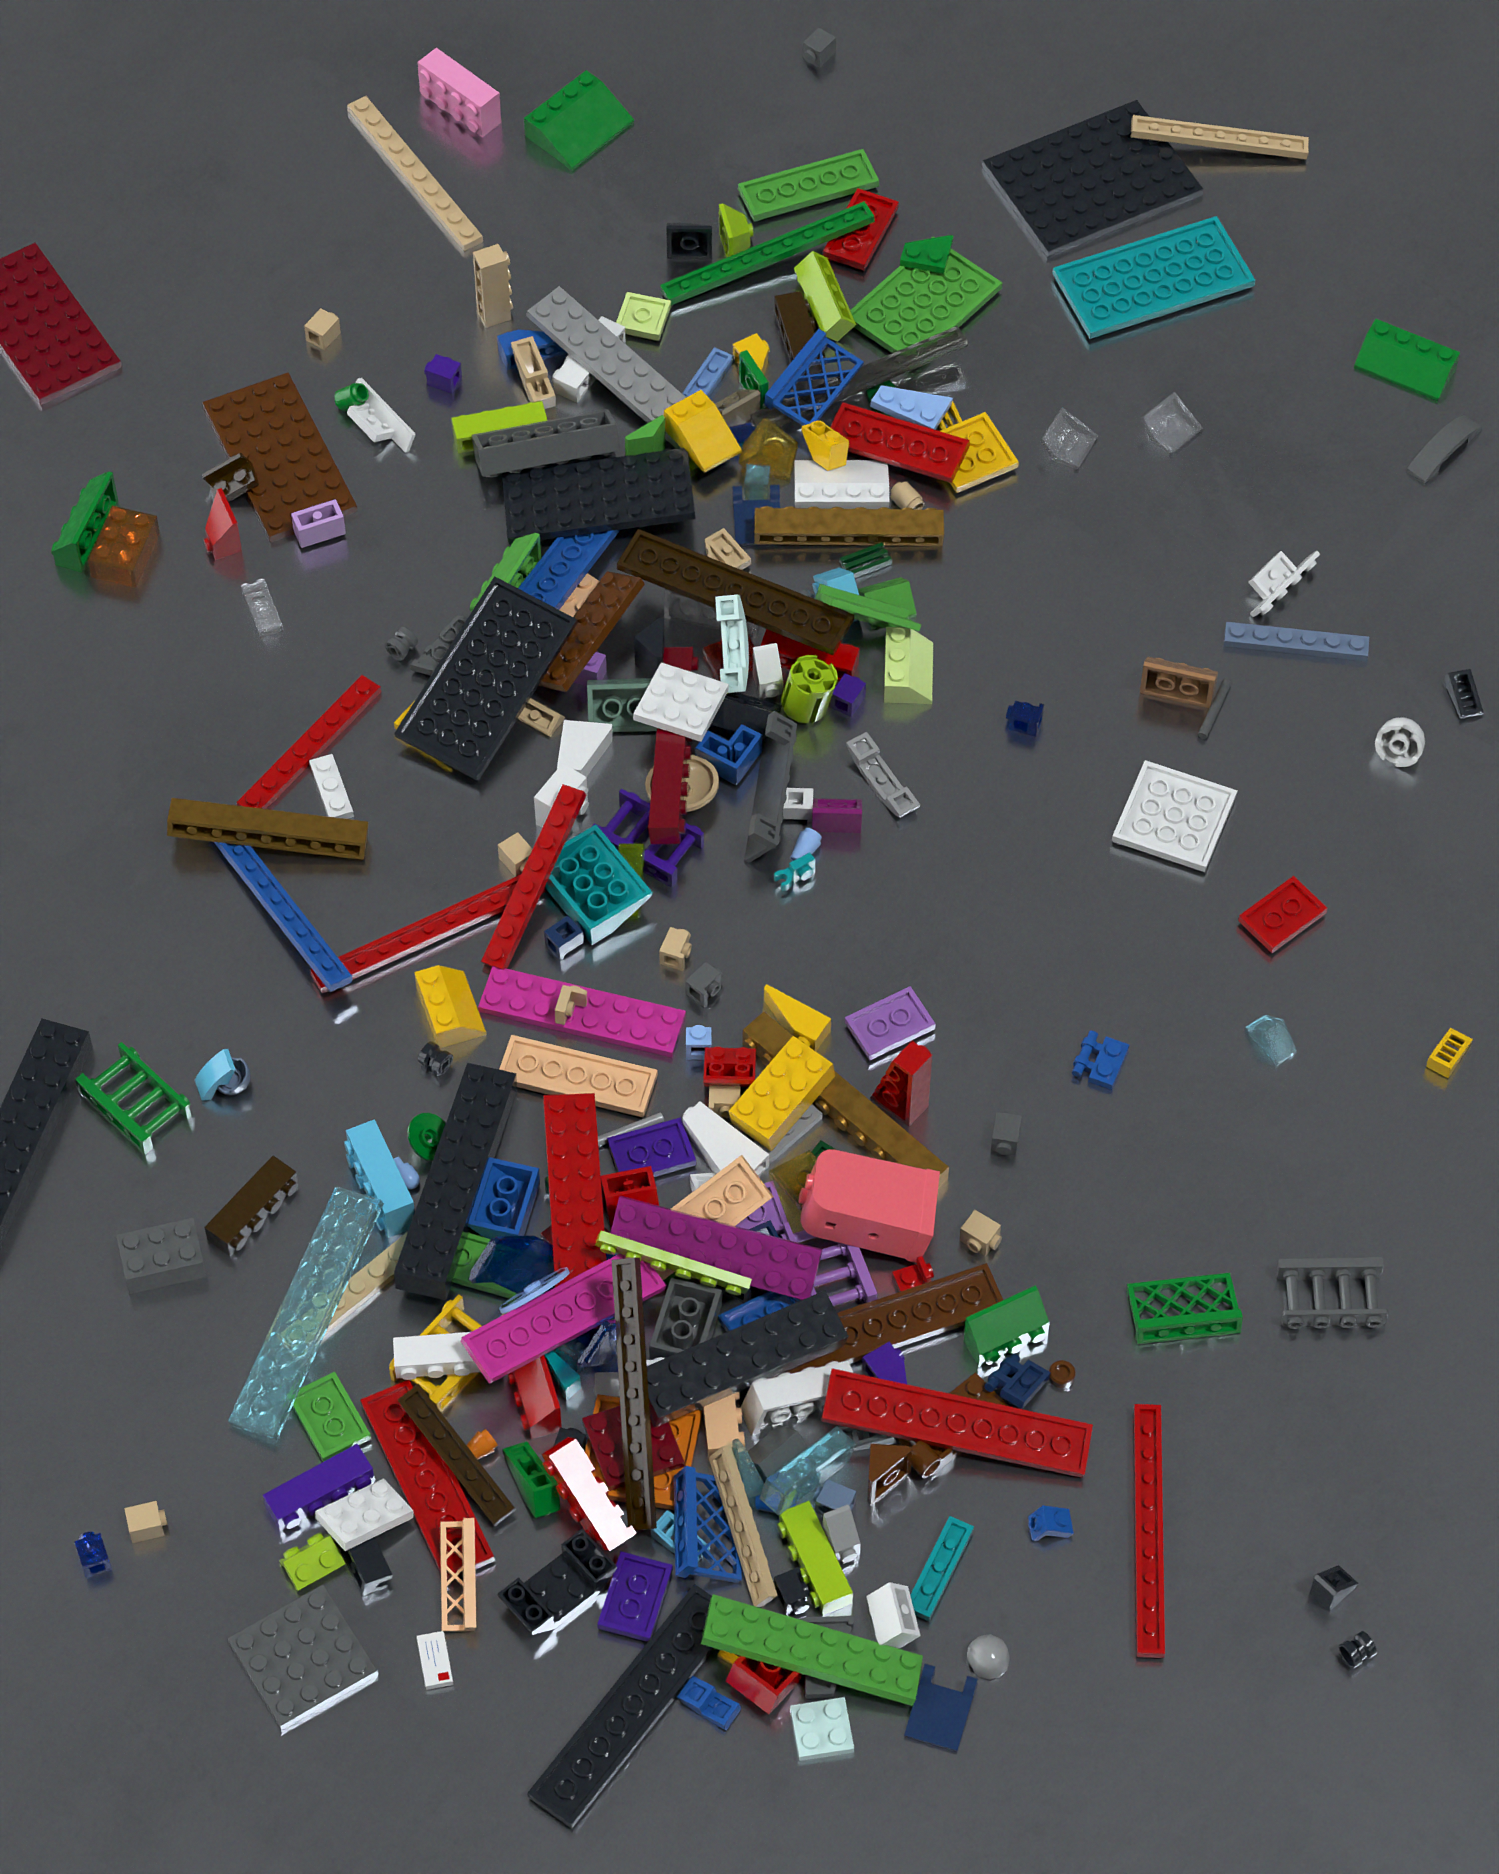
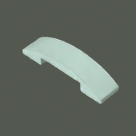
(734, 642)

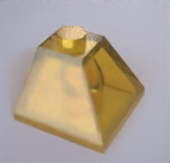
(770, 447)

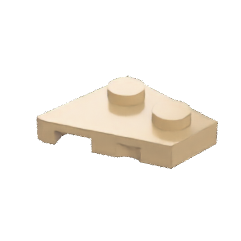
(726, 550)

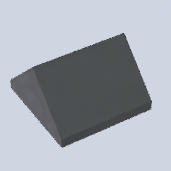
(776, 1450)

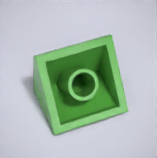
(892, 592)

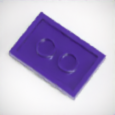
(659, 1146)
(635, 1596)

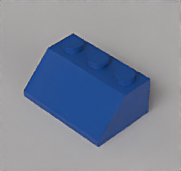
(504, 1199)

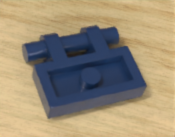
(1023, 1385)

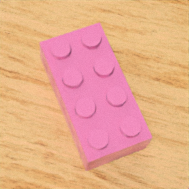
(459, 92)

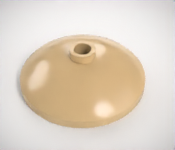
(702, 783)

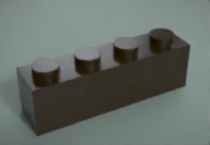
(795, 324)
(252, 1205)

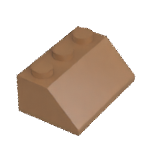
(1178, 682)

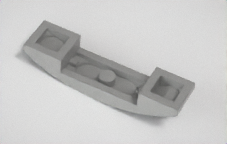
(880, 777)

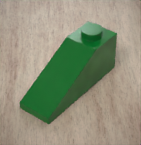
(532, 1479)

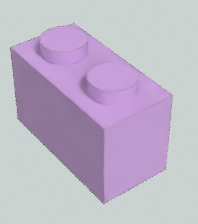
(318, 523)

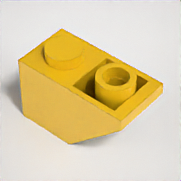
(826, 445)

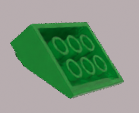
(577, 121)

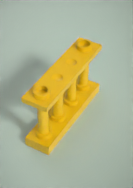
(454, 1384)

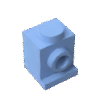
(697, 1037)

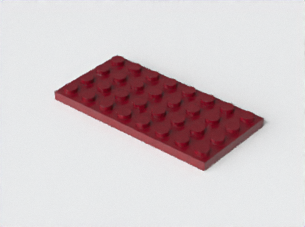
(47, 329)

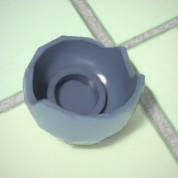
(239, 1080)

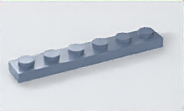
(1296, 641)

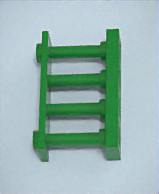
(125, 1120)

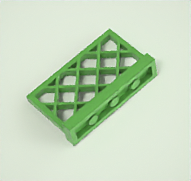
(866, 609)

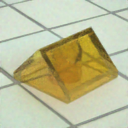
(793, 1174)

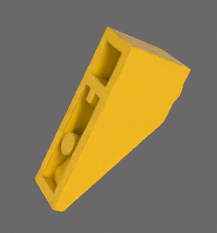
(797, 1018)

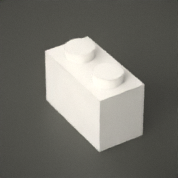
(893, 1615)

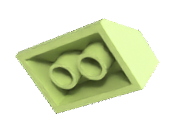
(907, 667)

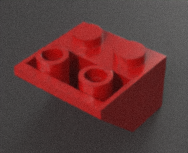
(729, 1066)
(633, 1183)

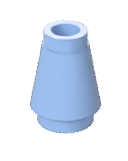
(806, 842)

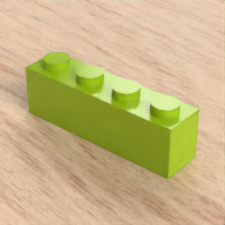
(824, 296)
(467, 425)
(815, 1557)

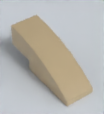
(533, 372)

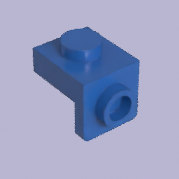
(1051, 1522)

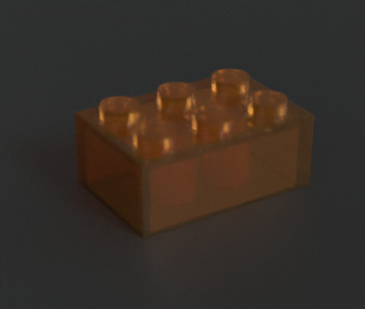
(124, 546)

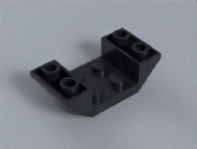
(560, 1586)

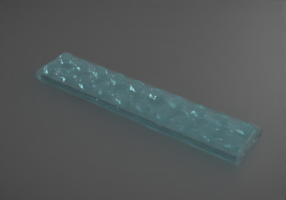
(305, 1313)

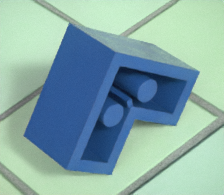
(731, 757)

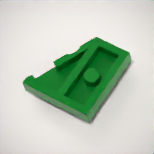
(927, 254)

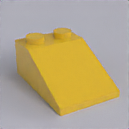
(701, 431)

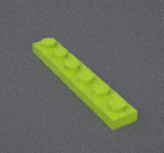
(665, 1260)

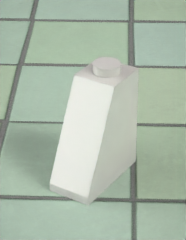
(583, 744)

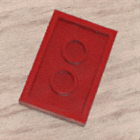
(1282, 914)

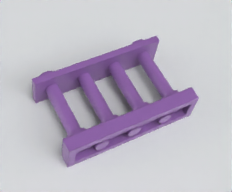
(855, 1269)

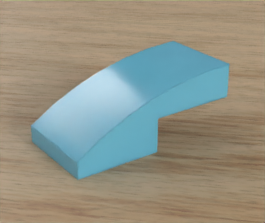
(214, 1073)

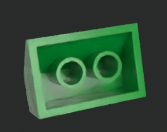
(1006, 1326)

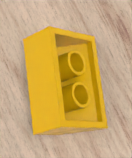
(448, 1005)

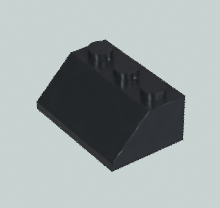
(744, 710)

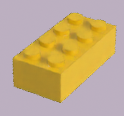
(782, 1093)

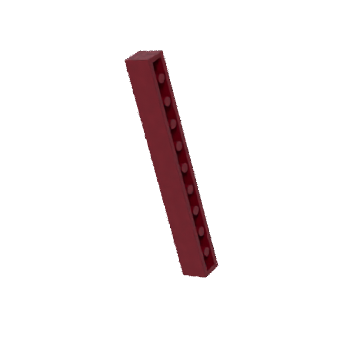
(671, 768)

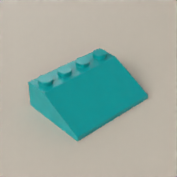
(596, 884)

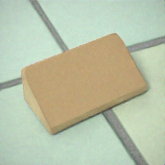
(541, 717)

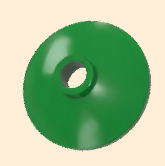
(429, 1127)

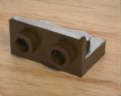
(233, 476)

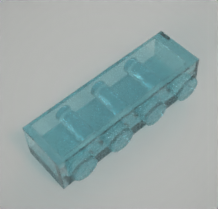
(807, 1470)

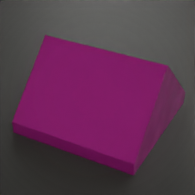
(837, 815)

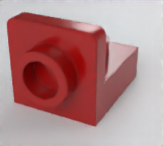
(913, 1275)

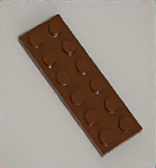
(595, 622)

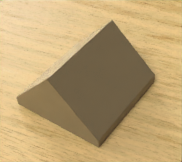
(738, 406)

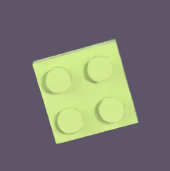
(644, 315)

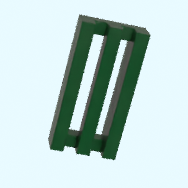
(864, 557)

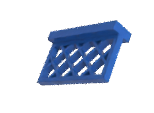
(796, 370)
(686, 1529)

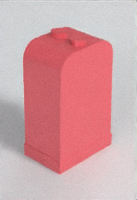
(870, 1204)

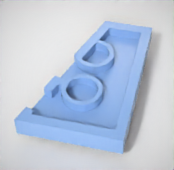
(912, 406)

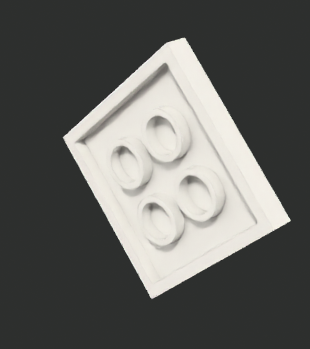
(681, 702)

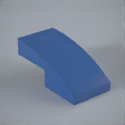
(709, 1703)

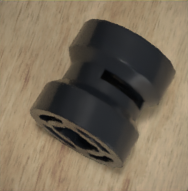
(435, 1058)
(1358, 1649)

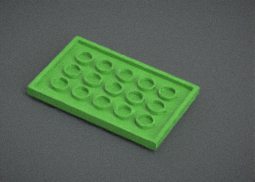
(923, 303)

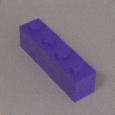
(318, 1487)

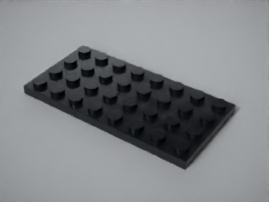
(599, 495)
(486, 678)

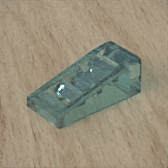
(748, 1472)

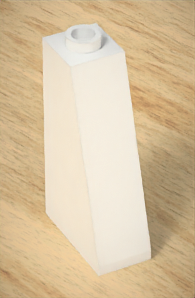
(720, 1141)

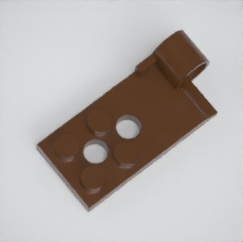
(929, 1458)

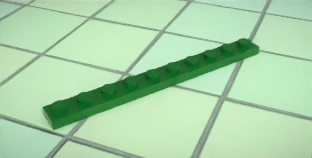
(767, 253)

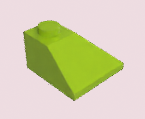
(734, 230)

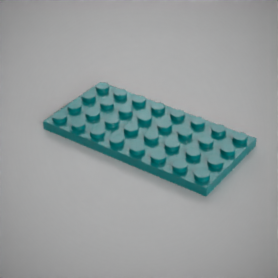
(1153, 277)

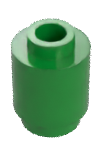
(351, 395)

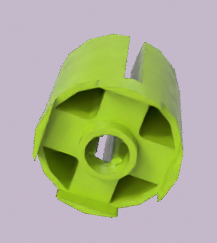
(808, 689)

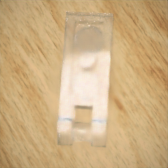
(262, 608)

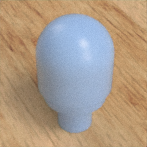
(408, 1173)

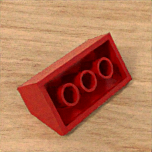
(537, 1398)

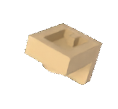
(567, 1000)

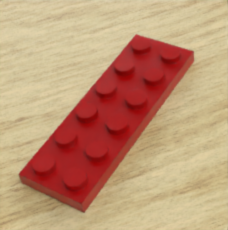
(900, 442)

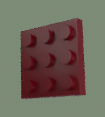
(605, 1437)

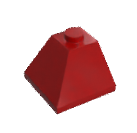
(222, 529)

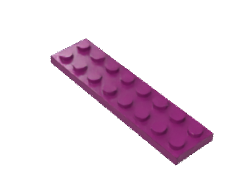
(766, 1259)

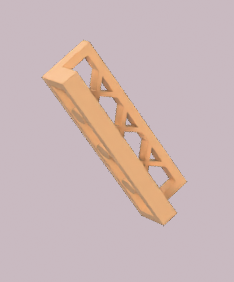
(468, 1569)

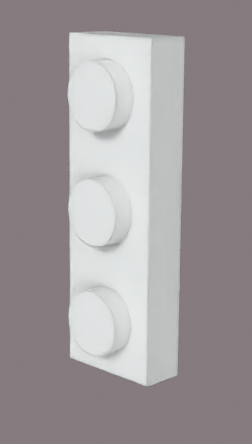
(331, 787)

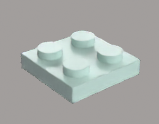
(822, 1729)

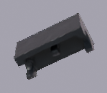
(367, 1566)

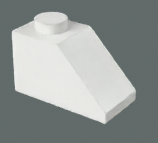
(767, 670)

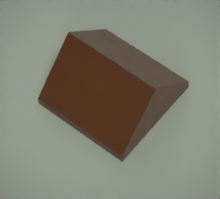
(887, 1468)

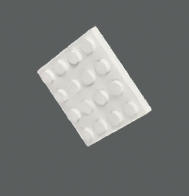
(1174, 816)

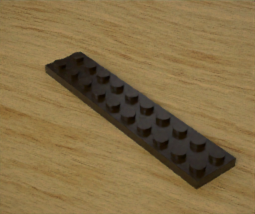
(762, 600)

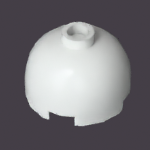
(1400, 741)

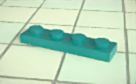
(940, 1567)

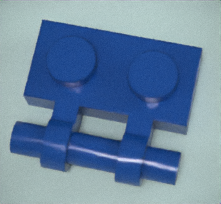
(1107, 1064)

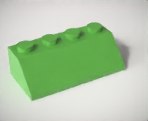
(516, 563)

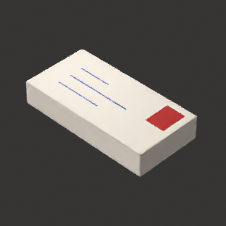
(434, 1660)

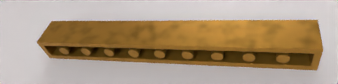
(849, 1107)

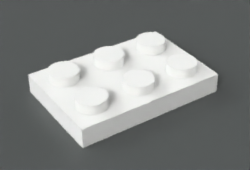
(364, 1514)

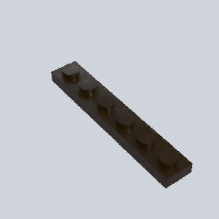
(456, 1454)

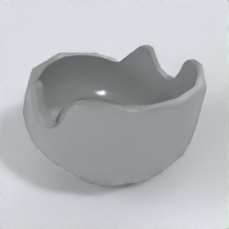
(988, 1656)

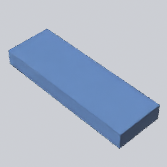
(710, 373)

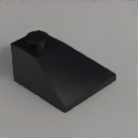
(689, 241)

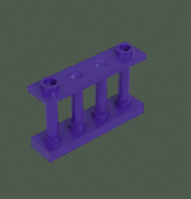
(653, 866)

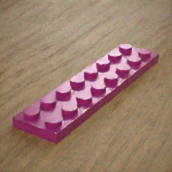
(605, 1017)
(550, 1320)

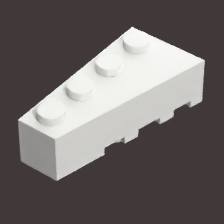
(787, 1396)

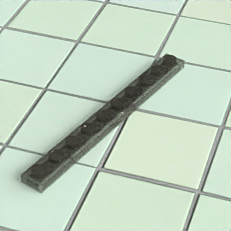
(875, 373)

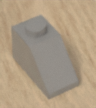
(842, 1533)

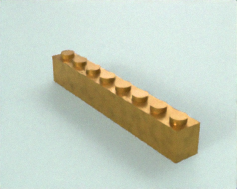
(848, 526)
(267, 828)

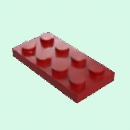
(859, 245)

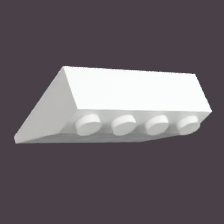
(850, 486)

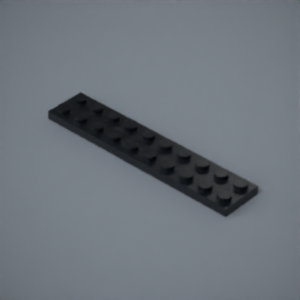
(626, 1712)

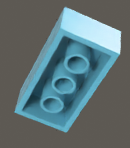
(379, 1177)

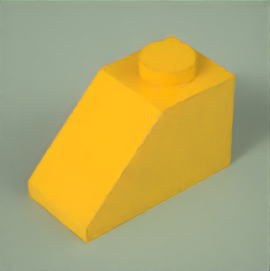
(757, 349)

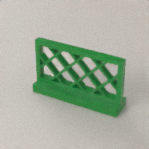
(1187, 1324)

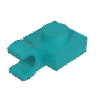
(798, 870)

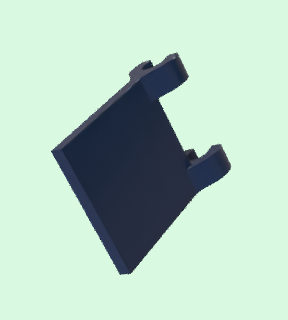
(745, 511)
(940, 1712)

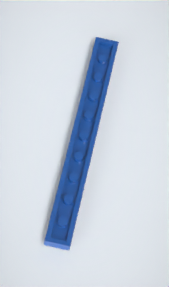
(287, 915)

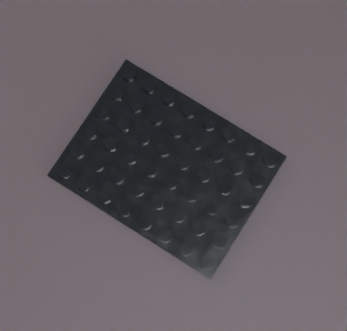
(1090, 180)

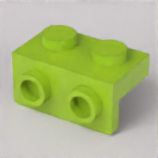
(312, 1560)

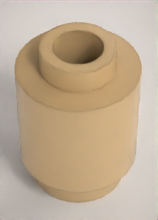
(906, 496)

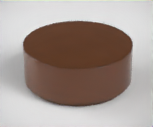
(1062, 1374)

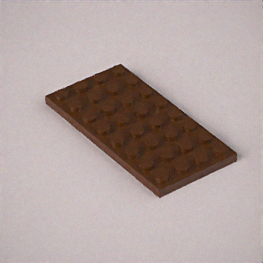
(286, 450)

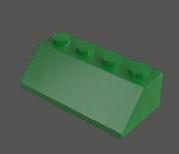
(1407, 360)
(85, 523)

